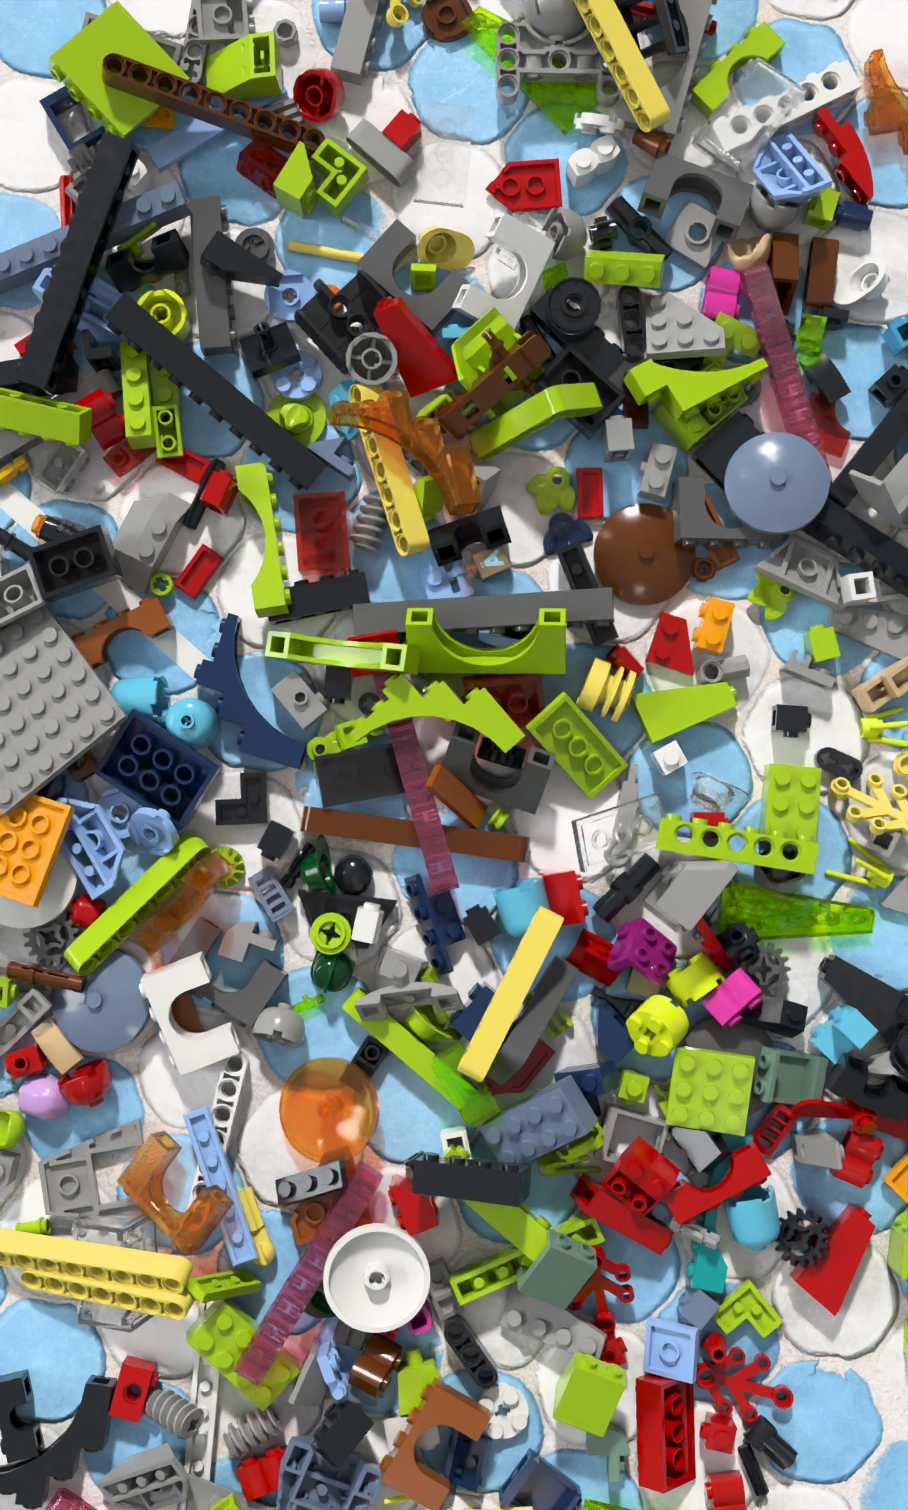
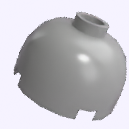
(770, 213)
(568, 232)
(371, 358)
(778, 879)
(280, 1025)

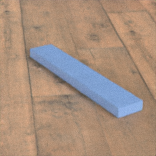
(196, 135)
(217, 1171)

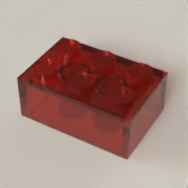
(322, 533)
(516, 693)

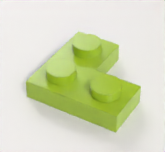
(738, 336)
(750, 1304)

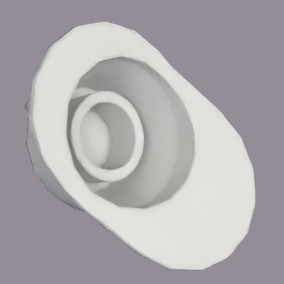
(863, 282)

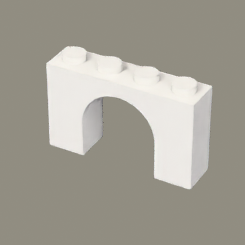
(531, 253)
(187, 1048)

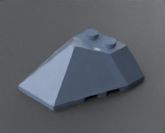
(313, 1484)

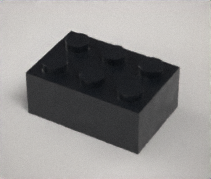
(574, 368)
(74, 563)

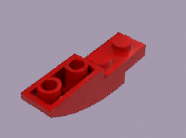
(852, 163)

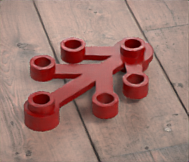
(604, 1318)
(738, 1383)

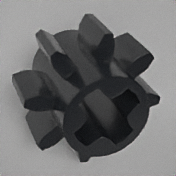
(603, 233)

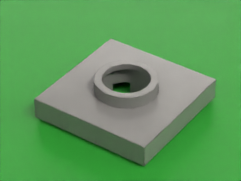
(678, 238)

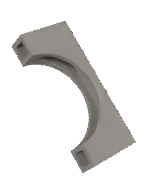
(676, 94)

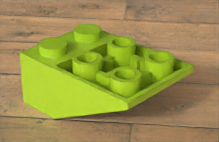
(247, 67)
(691, 431)

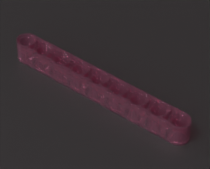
(780, 355)
(420, 799)
(306, 1274)

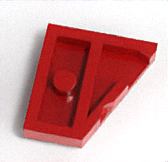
(671, 645)
(713, 947)

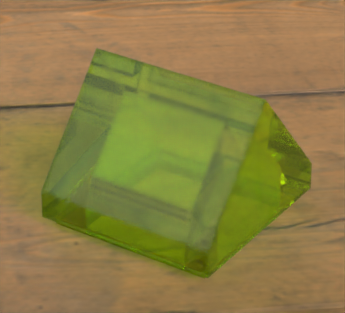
(553, 275)

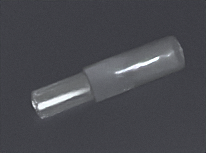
(361, 228)

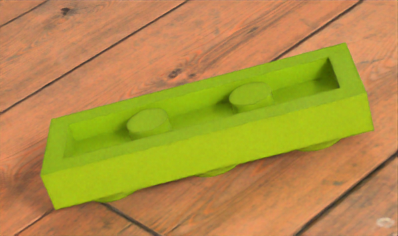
(223, 1285)

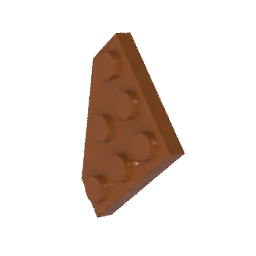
(311, 1212)

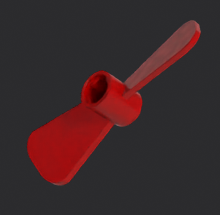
(862, 1119)

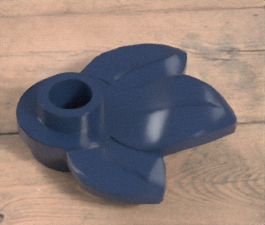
(574, 531)

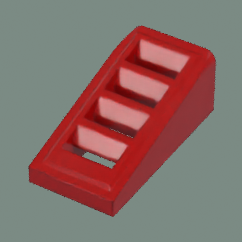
(780, 1134)

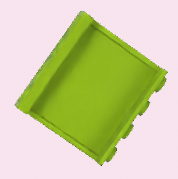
(80, 69)

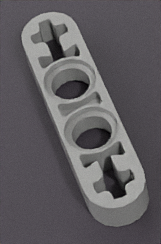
(191, 40)

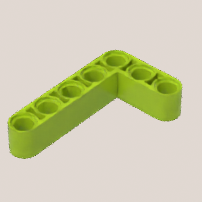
(533, 415)

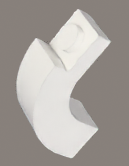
(864, 589)

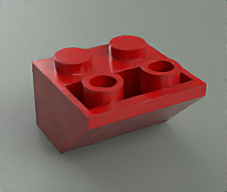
(564, 896)
(641, 1177)
(415, 1210)

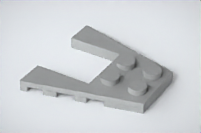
(70, 1177)

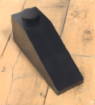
(235, 263)
(777, 1016)

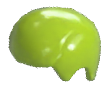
(11, 1128)

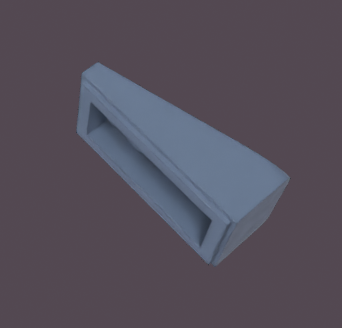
(274, 916)

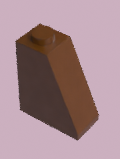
(784, 267)

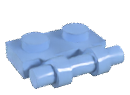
(437, 582)
(328, 1361)

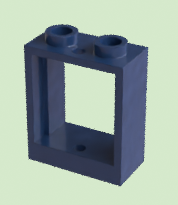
(58, 103)

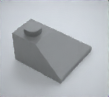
(309, 1384)

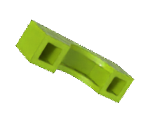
(713, 88)
(137, 398)

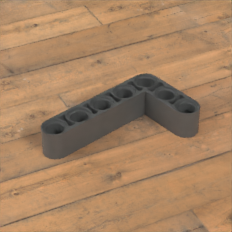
(532, 1020)

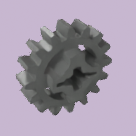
(46, 946)
(762, 981)

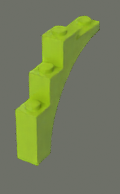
(406, 701)

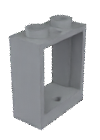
(608, 1122)

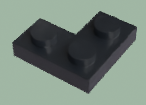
(251, 807)

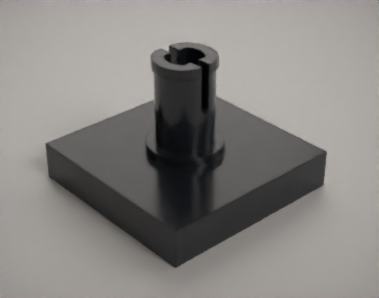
(269, 349)

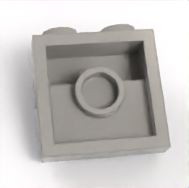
(223, 20)

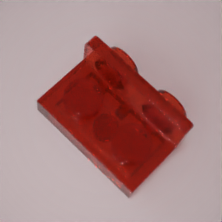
(261, 165)

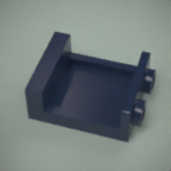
(539, 1485)

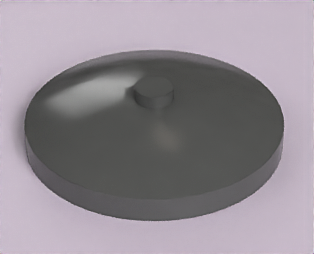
(738, 1040)

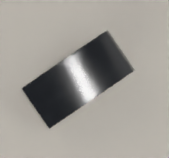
(826, 377)
(370, 1055)

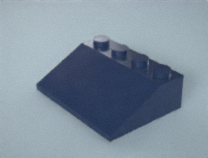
(157, 769)

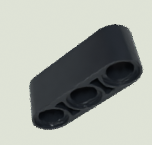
(634, 312)
(474, 1363)

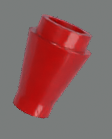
(621, 657)
(714, 1342)

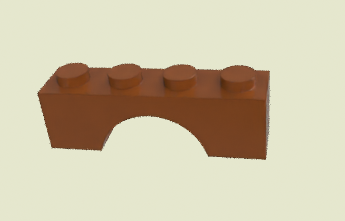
(148, 618)

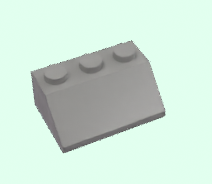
(19, 594)

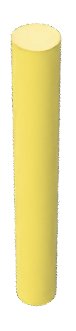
(324, 251)

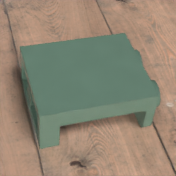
(789, 1076)
(558, 1270)

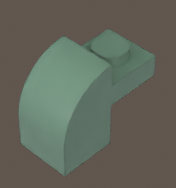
(612, 1445)

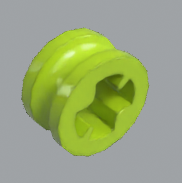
(170, 588)
(498, 818)

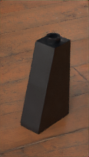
(867, 994)

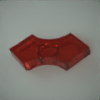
(832, 434)

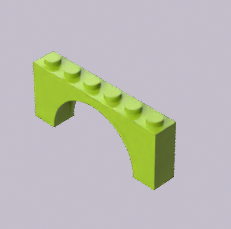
(537, 653)

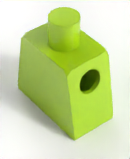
(413, 1377)

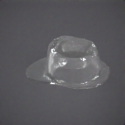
(714, 794)

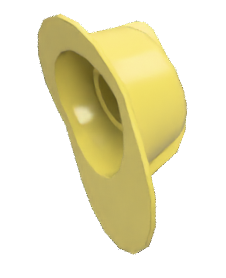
(445, 248)

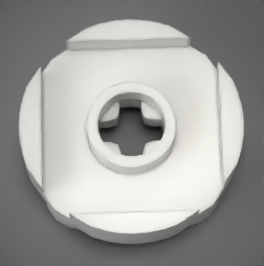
(591, 122)
(510, 1397)

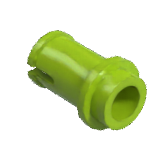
(41, 1226)

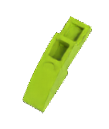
(166, 415)

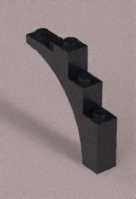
(61, 1459)

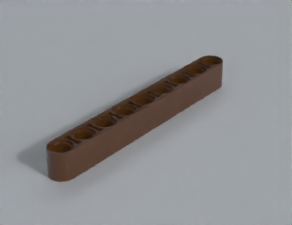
(203, 98)
(404, 833)

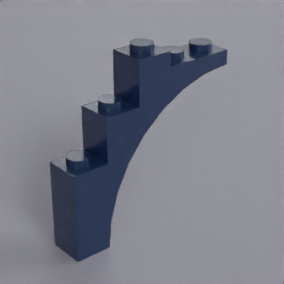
(236, 707)

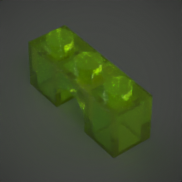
(475, 1104)

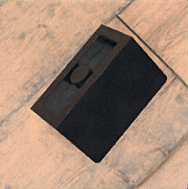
(100, 357)

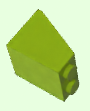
(588, 1393)

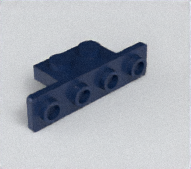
(437, 921)
(465, 1464)

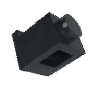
(883, 388)

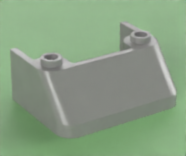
(886, 496)
(689, 889)

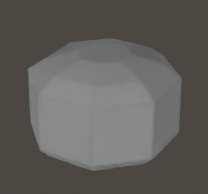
(286, 33)

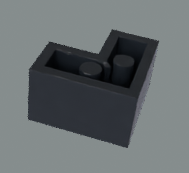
(340, 1432)

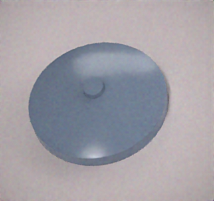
(776, 483)
(109, 1009)

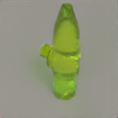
(308, 1003)

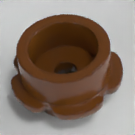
(709, 569)

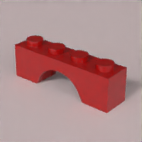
(745, 1169)

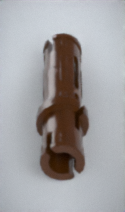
(36, 974)

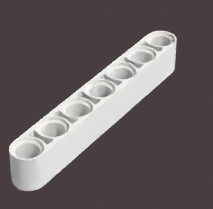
(228, 1101)

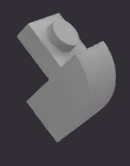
(240, 937)

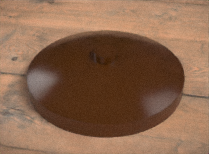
(639, 555)

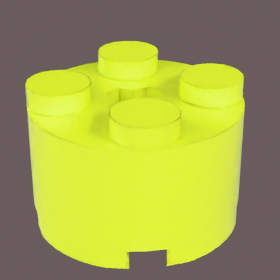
(169, 306)
(694, 980)
(657, 1026)

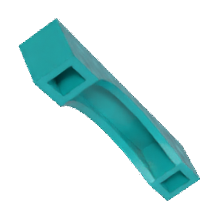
(707, 1266)

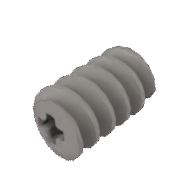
(369, 524)
(174, 1413)
(253, 1431)

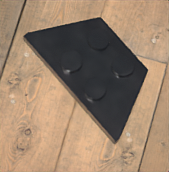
(346, 905)

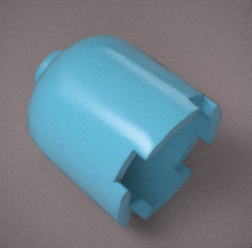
(144, 695)
(203, 726)
(520, 904)
(754, 1217)

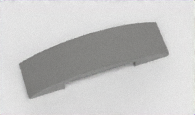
(404, 995)
(22, 1019)

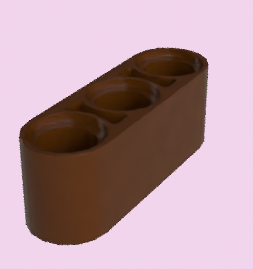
(820, 272)

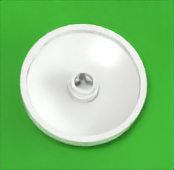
(55, 899)
(376, 1278)

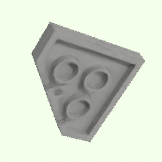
(679, 330)

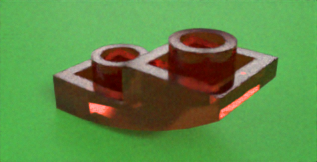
(124, 458)

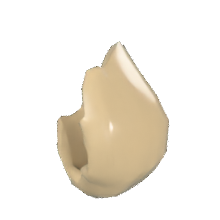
(750, 252)

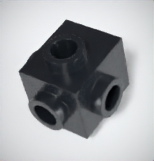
(739, 943)

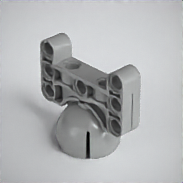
(551, 34)

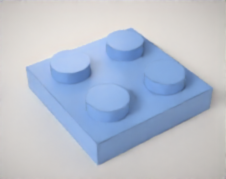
(671, 1350)

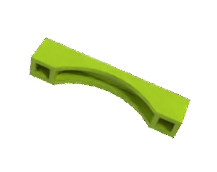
(268, 588)
(342, 653)

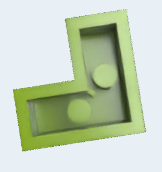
(343, 176)

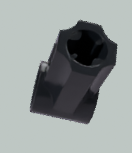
(765, 1438)

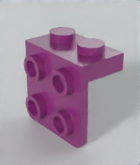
(644, 949)

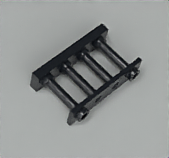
(671, 24)

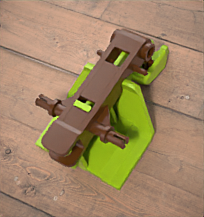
(494, 369)

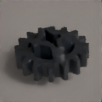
(812, 1233)

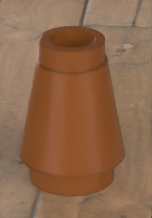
(651, 142)

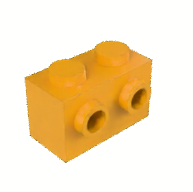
(713, 626)

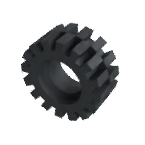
(491, 752)

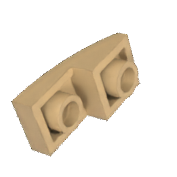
(56, 1046)

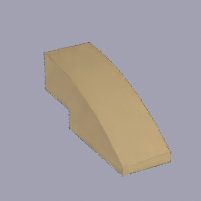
(883, 686)

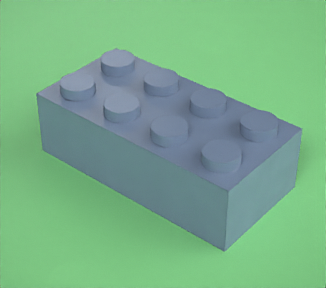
(539, 1123)

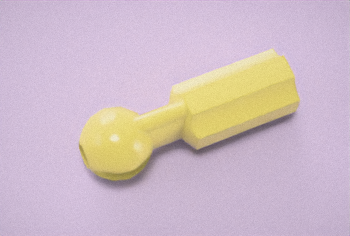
(257, 1225)

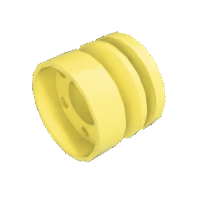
(606, 689)

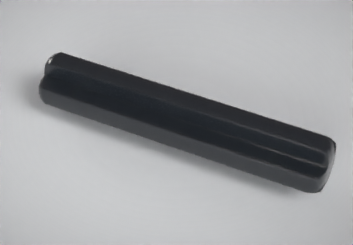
(197, 507)

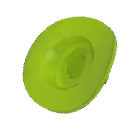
(301, 419)

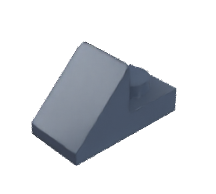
(328, 453)

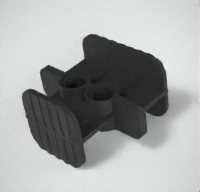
(333, 330)

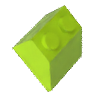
(295, 184)
(898, 1246)

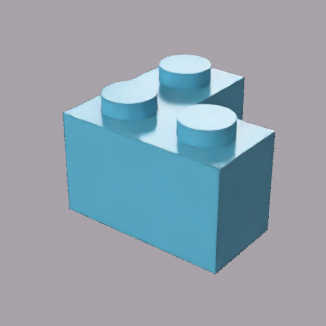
(841, 1032)

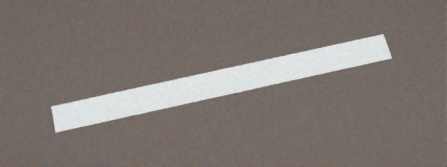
(114, 592)

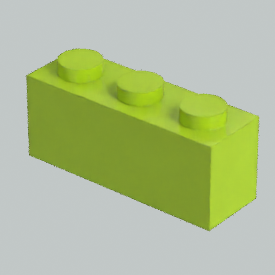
(624, 268)

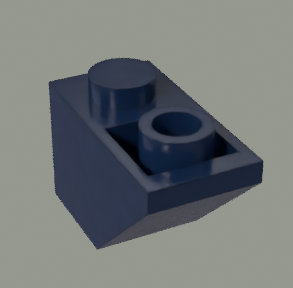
(610, 1035)

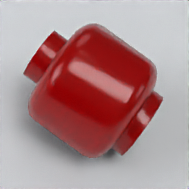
(86, 911)

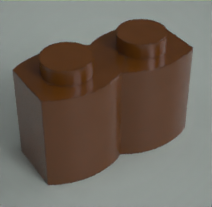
(375, 1365)

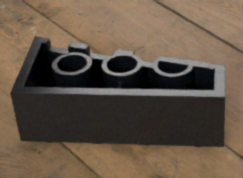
(472, 1179)

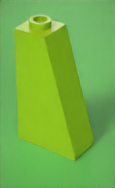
(676, 709)

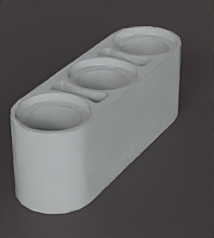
(381, 152)

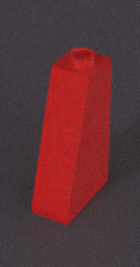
(419, 356)
(610, 1211)
(833, 1275)

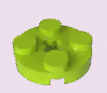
(575, 1149)

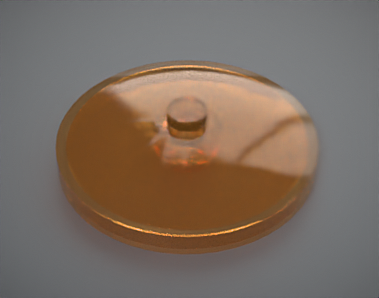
(329, 1110)

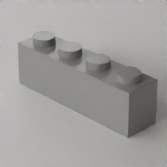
(357, 40)

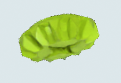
(235, 858)
(326, 922)

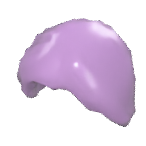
(42, 1097)

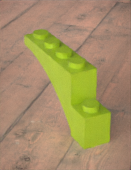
(689, 390)

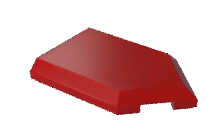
(528, 185)
(523, 1077)

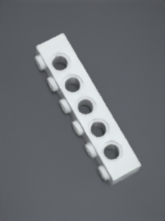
(839, 77)

